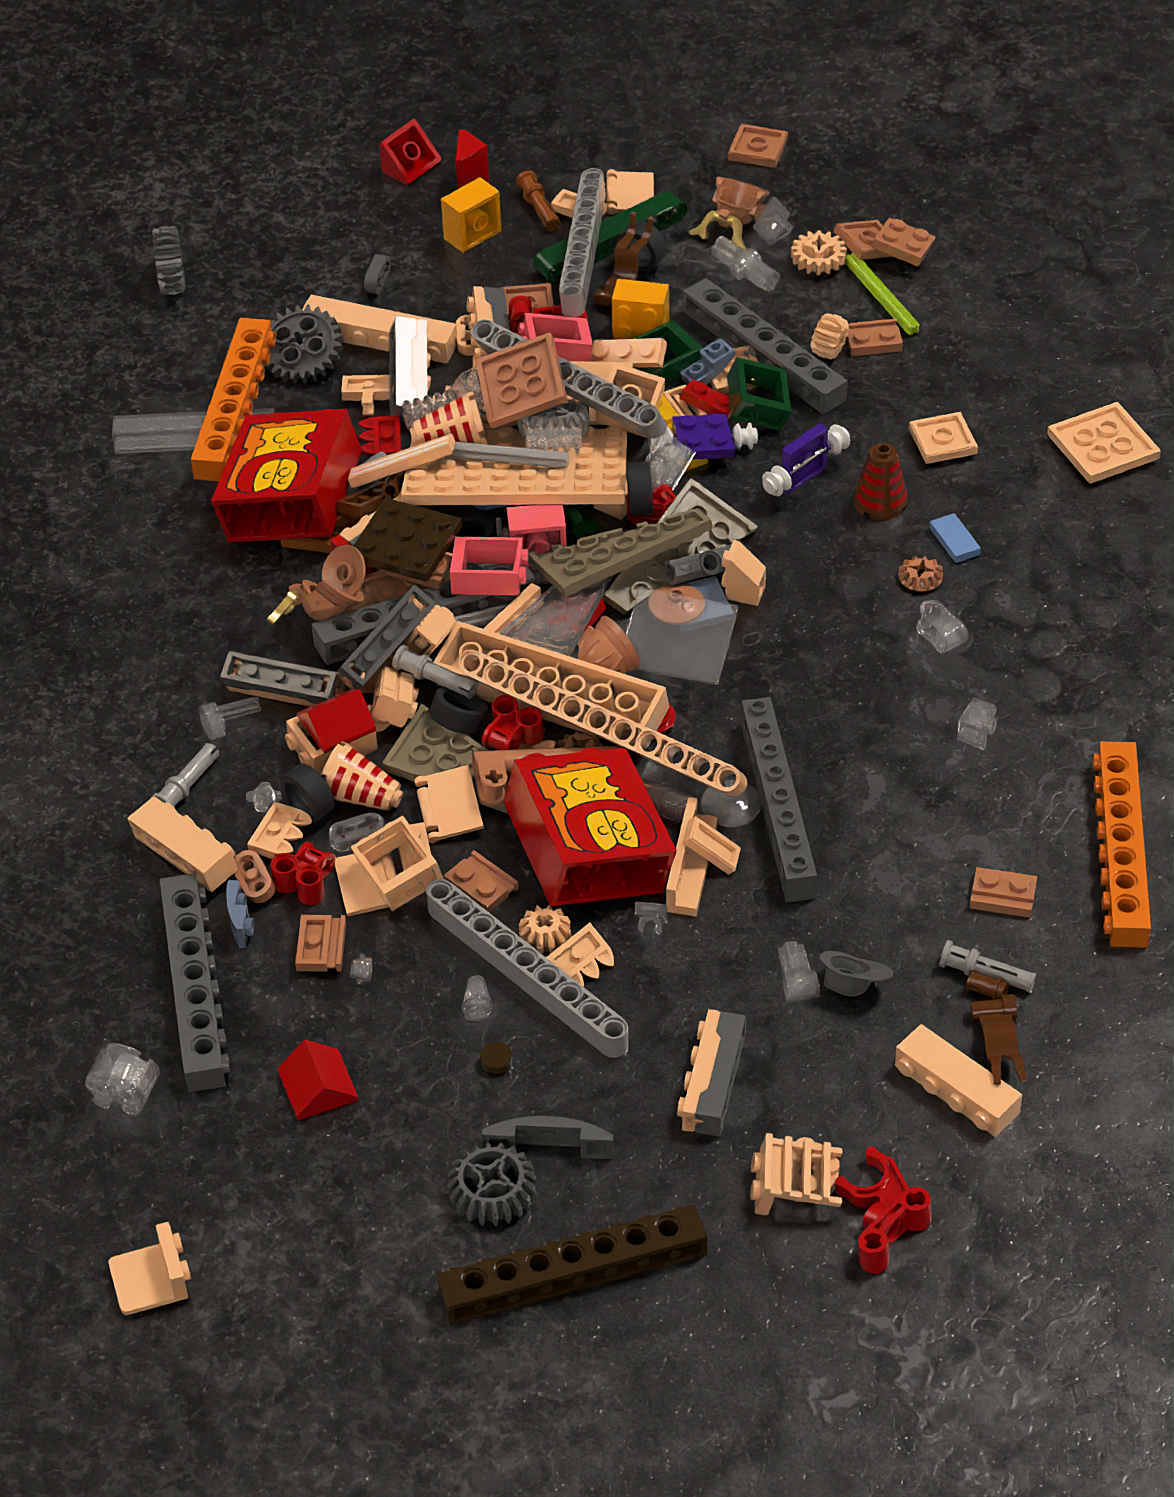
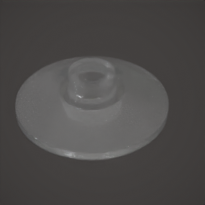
(731, 810)

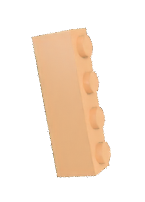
(183, 843)
(957, 1080)

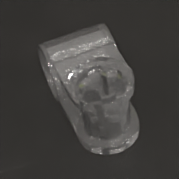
(940, 626)

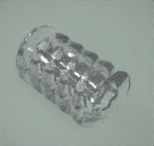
(418, 408)
(554, 437)

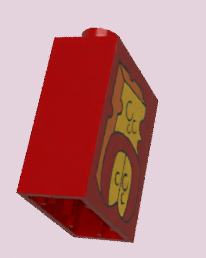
(286, 475)
(588, 826)

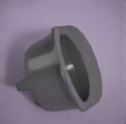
(851, 974)

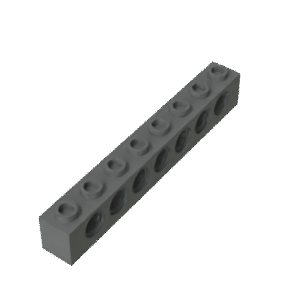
(742, 327)
(342, 635)
(778, 800)
(192, 983)

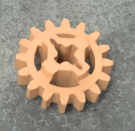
(818, 252)

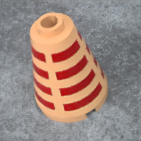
(457, 417)
(359, 780)

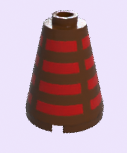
(881, 484)

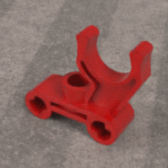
(890, 1212)

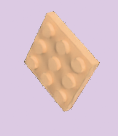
(1103, 442)

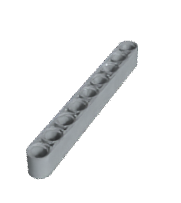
(582, 243)
(494, 338)
(528, 968)

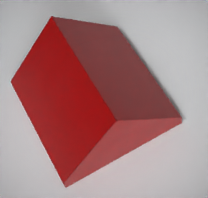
(407, 153)
(471, 159)
(338, 720)
(316, 1079)

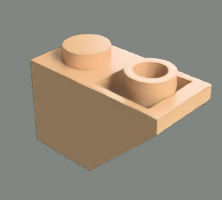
(743, 575)

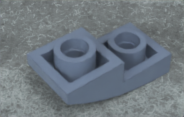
(712, 362)
(240, 923)

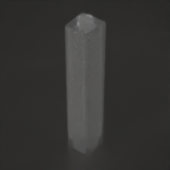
(160, 431)

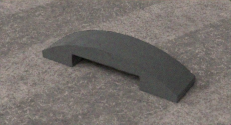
(551, 1131)

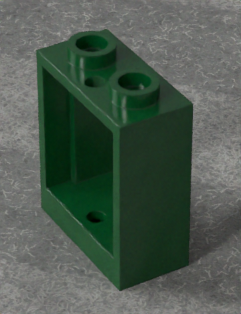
(679, 343)
(745, 406)

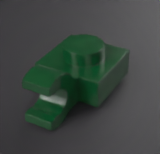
(579, 527)

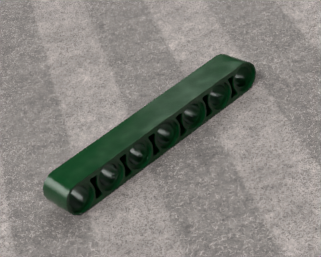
(664, 207)

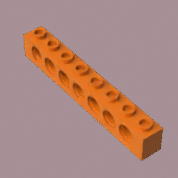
(233, 396)
(1122, 845)

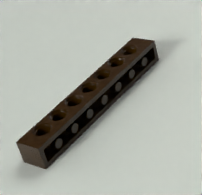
(562, 1277)

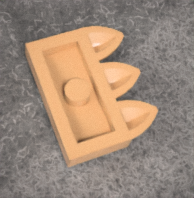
(276, 829)
(580, 954)

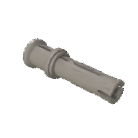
(423, 667)
(178, 786)
(972, 961)

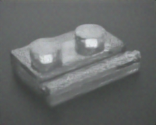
(668, 461)

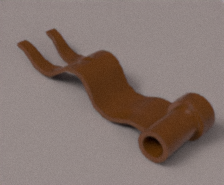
(625, 260)
(999, 1033)

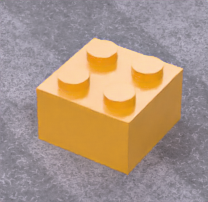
(471, 214)
(638, 308)

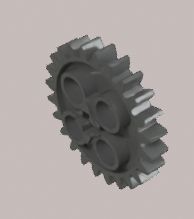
(303, 343)

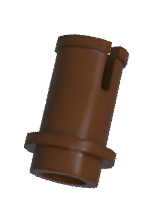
(986, 985)

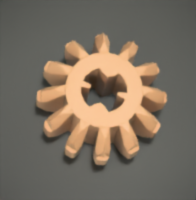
(829, 336)
(545, 929)

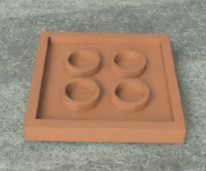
(521, 380)

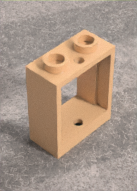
(297, 740)
(409, 882)

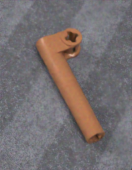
(494, 767)

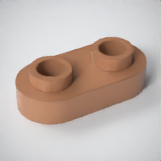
(256, 881)

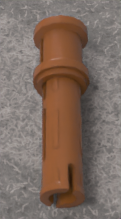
(535, 194)

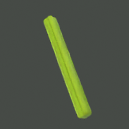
(882, 294)

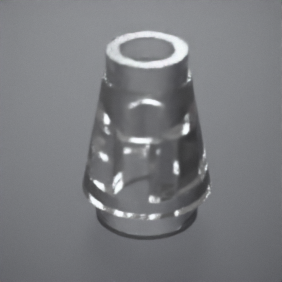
(477, 1001)

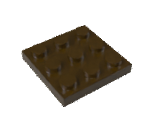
(407, 539)

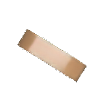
(463, 335)

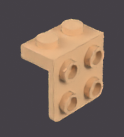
(151, 1274)

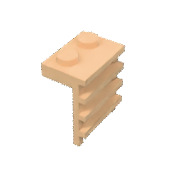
(774, 1173)

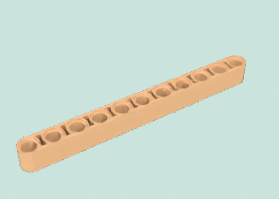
(613, 727)

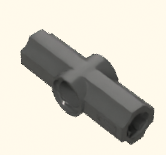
(692, 566)

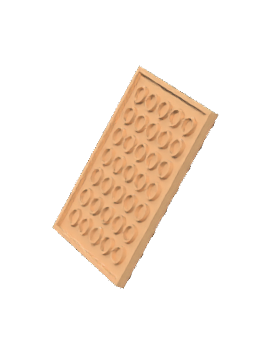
(591, 477)

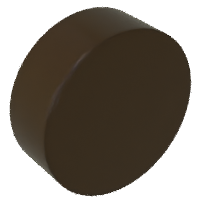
(496, 1058)

